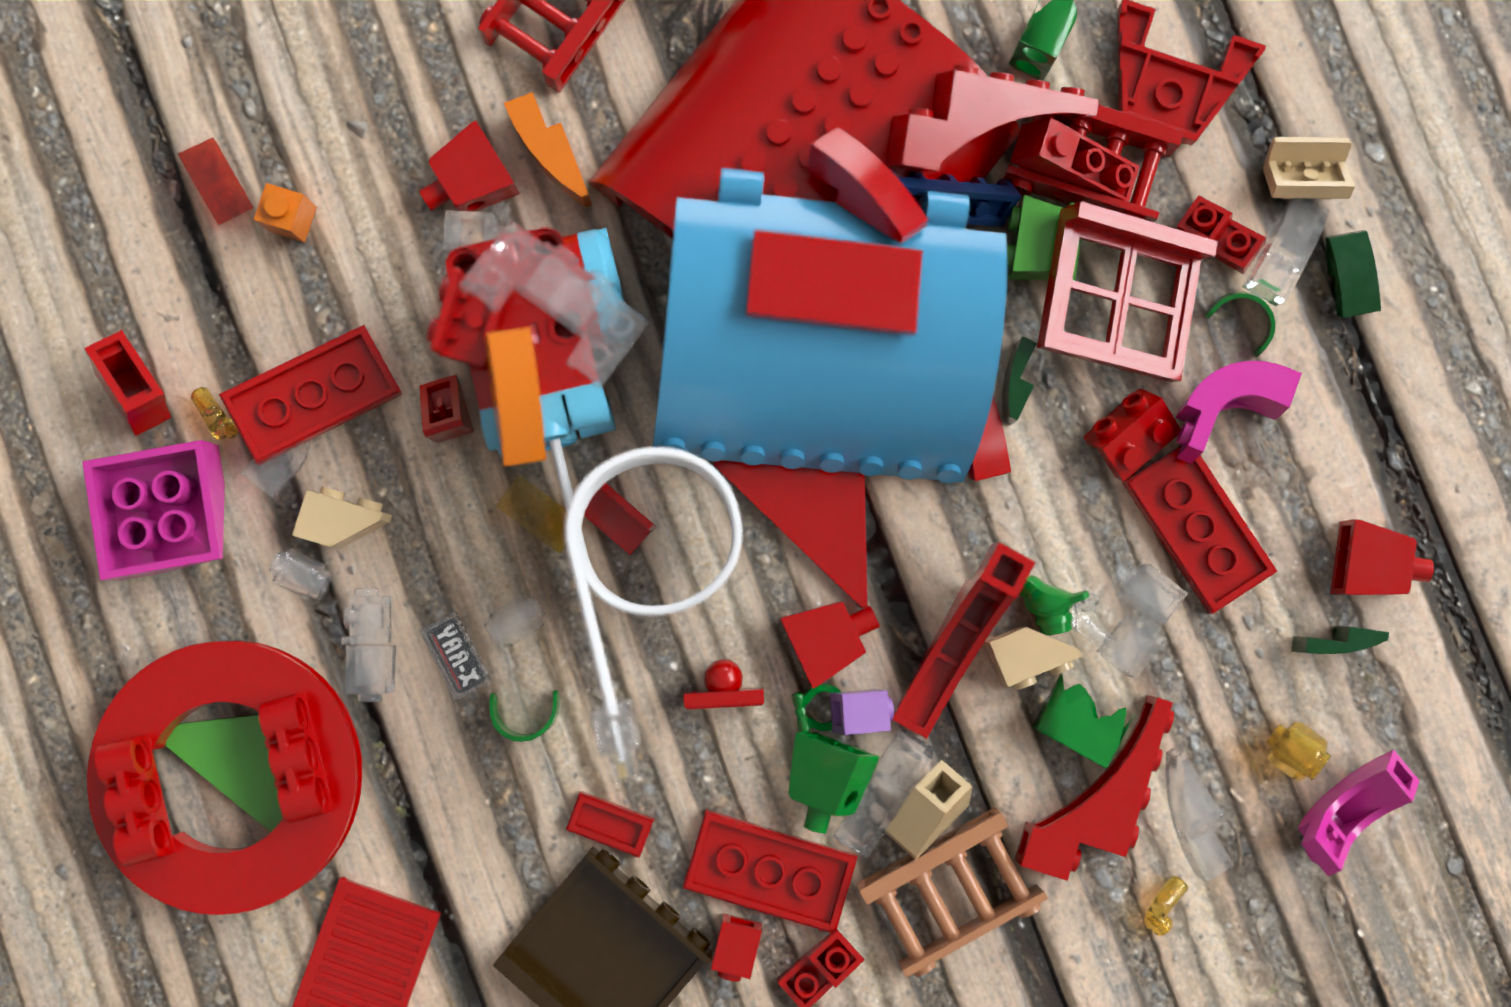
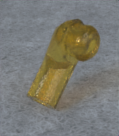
(213, 415)
(1162, 904)

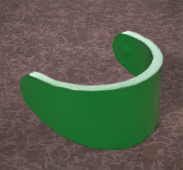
(1269, 314)
(514, 736)

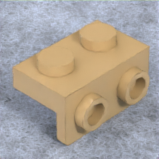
(1308, 168)

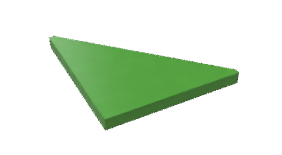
(233, 760)

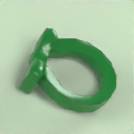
(801, 700)

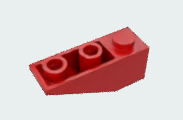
(1073, 158)

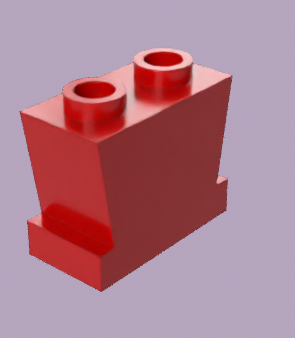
(128, 382)

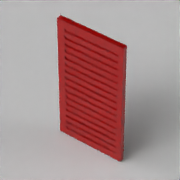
(367, 950)

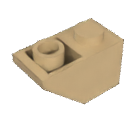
(335, 522)
(1027, 653)
(930, 809)

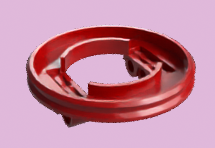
(309, 753)

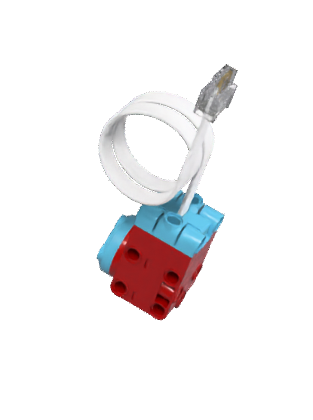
(574, 404)

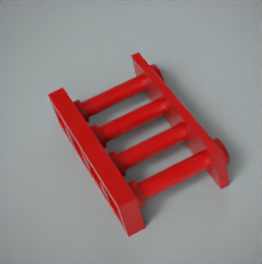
(579, 34)
(1119, 131)

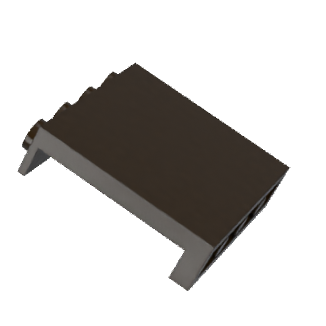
(603, 943)

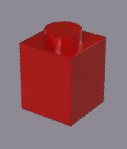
(736, 948)

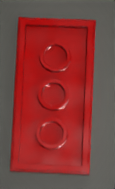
(834, 283)
(310, 395)
(1200, 529)
(770, 871)

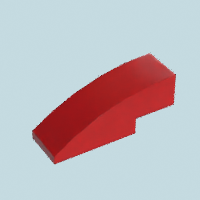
(865, 185)

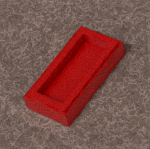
(610, 824)

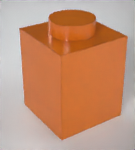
(285, 212)

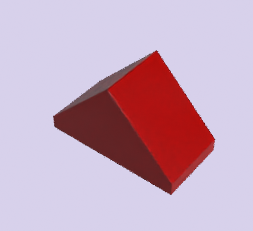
(444, 410)

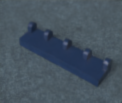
(987, 202)

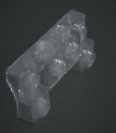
(562, 290)

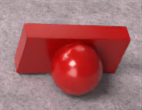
(723, 685)

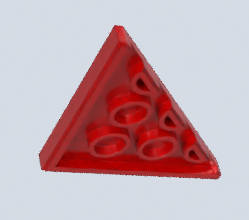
(817, 512)

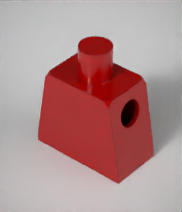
(468, 174)
(1376, 561)
(828, 638)

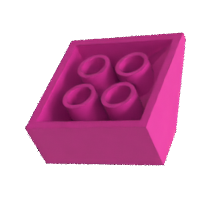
(156, 509)

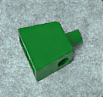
(828, 777)

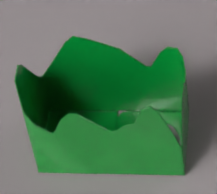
(1044, 38)
(1073, 721)

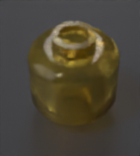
(1298, 751)

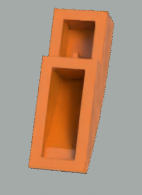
(548, 147)
(515, 396)

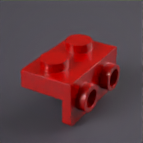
(461, 323)
(1133, 432)

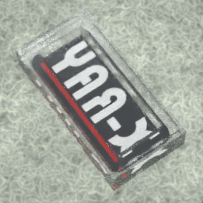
(455, 656)

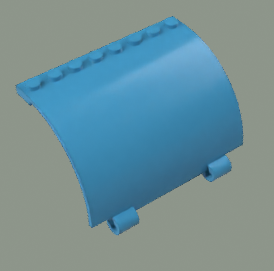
(822, 391)

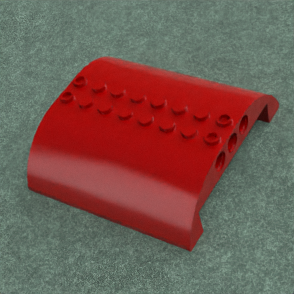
(772, 86)

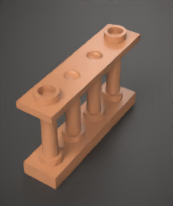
(952, 850)

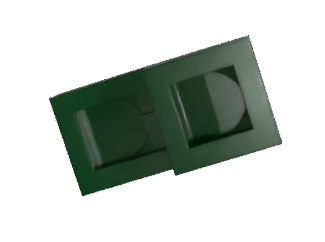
(1355, 273)
(1016, 390)
(1344, 640)

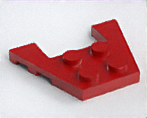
(1170, 87)

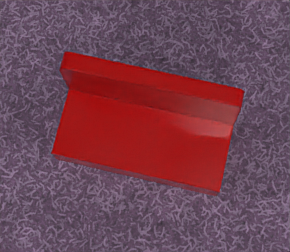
(618, 519)

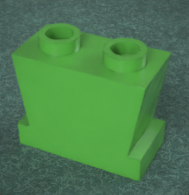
(1033, 240)

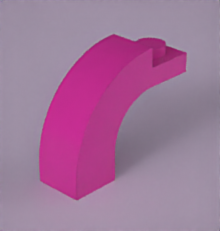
(1246, 385)
(1354, 805)

